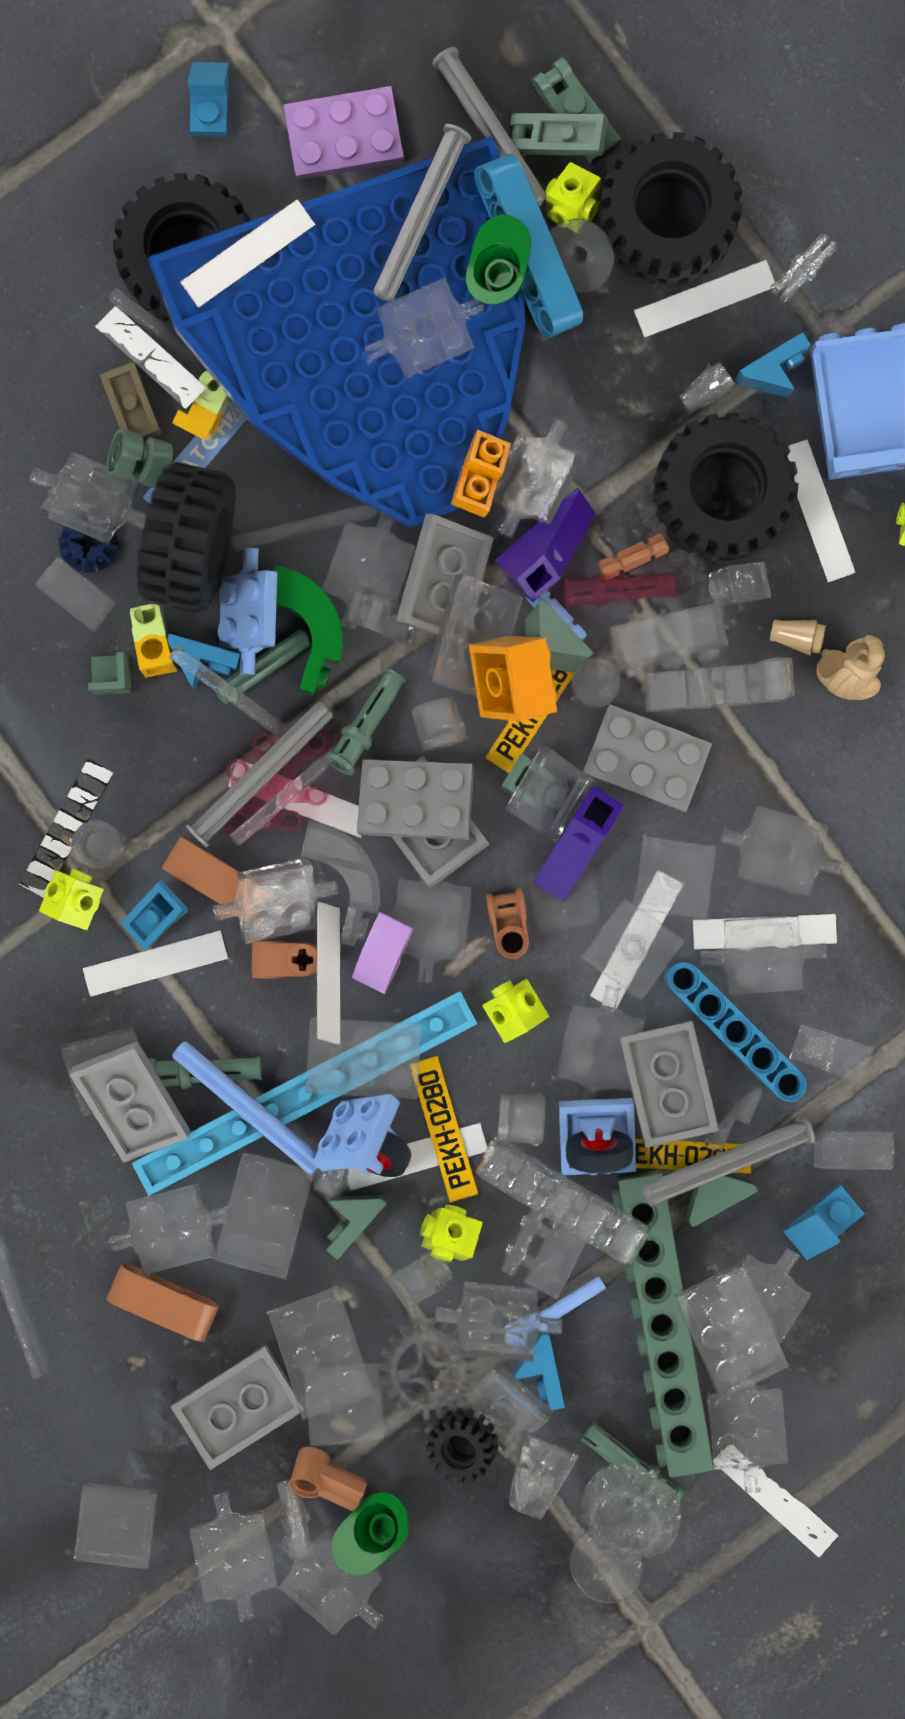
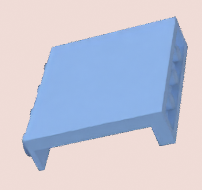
(861, 400)

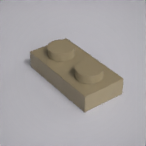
(130, 400)

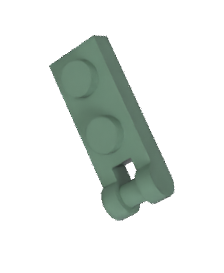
(571, 100)
(559, 133)

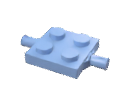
(248, 611)

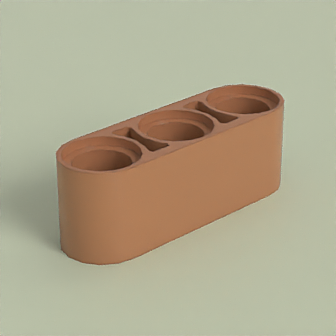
(202, 871)
(162, 1302)

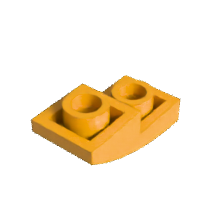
(480, 473)

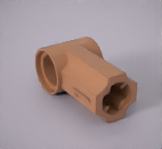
(316, 1477)

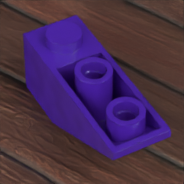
(545, 550)
(578, 843)

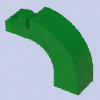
(310, 603)

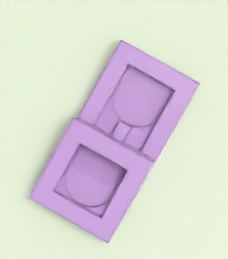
(382, 952)

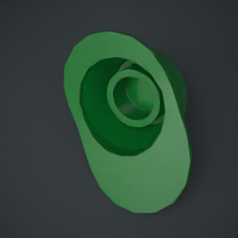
(498, 260)
(370, 1534)

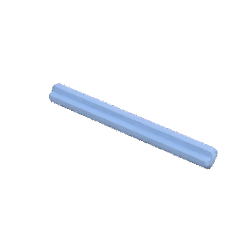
(246, 1106)

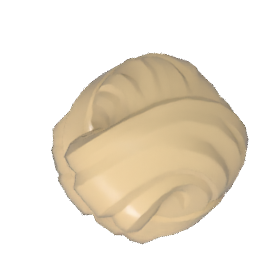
(854, 672)

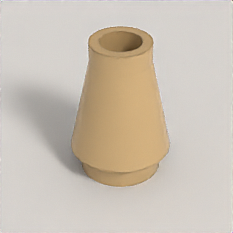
(800, 635)

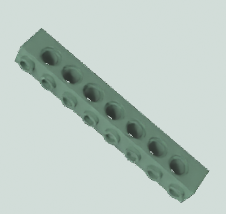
(693, 1452)

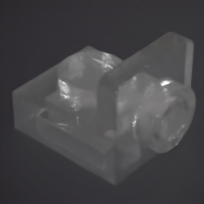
(739, 584)
(419, 1279)

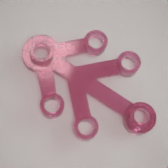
(278, 783)

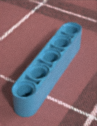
(546, 282)
(748, 1043)

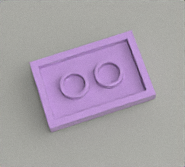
(343, 133)

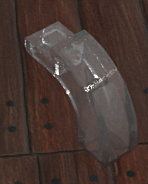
(342, 852)

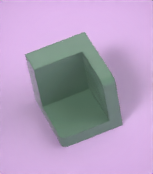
(110, 674)

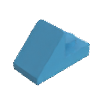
(209, 99)
(767, 372)
(219, 659)
(154, 915)
(823, 1222)
(543, 1364)

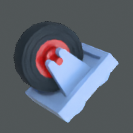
(597, 1136)
(363, 1138)

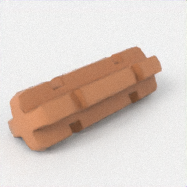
(633, 556)

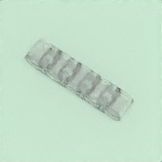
(563, 1201)

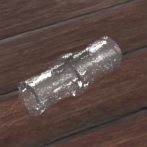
(803, 268)
(295, 1521)

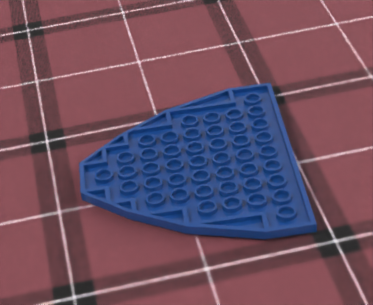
(297, 330)

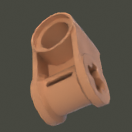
(508, 920)
(278, 959)

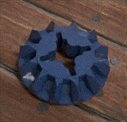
(97, 558)

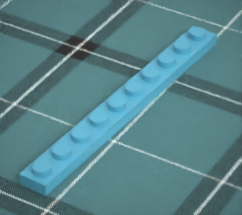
(284, 1102)

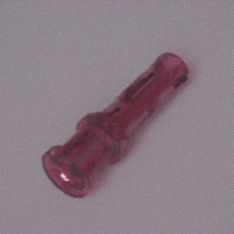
(662, 587)

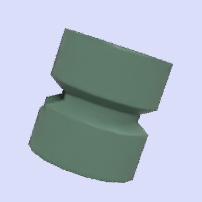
(133, 457)

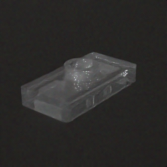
(75, 594)

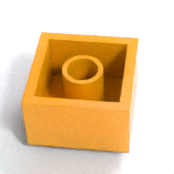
(513, 678)

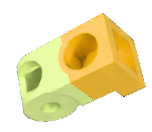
(205, 411)
(150, 640)

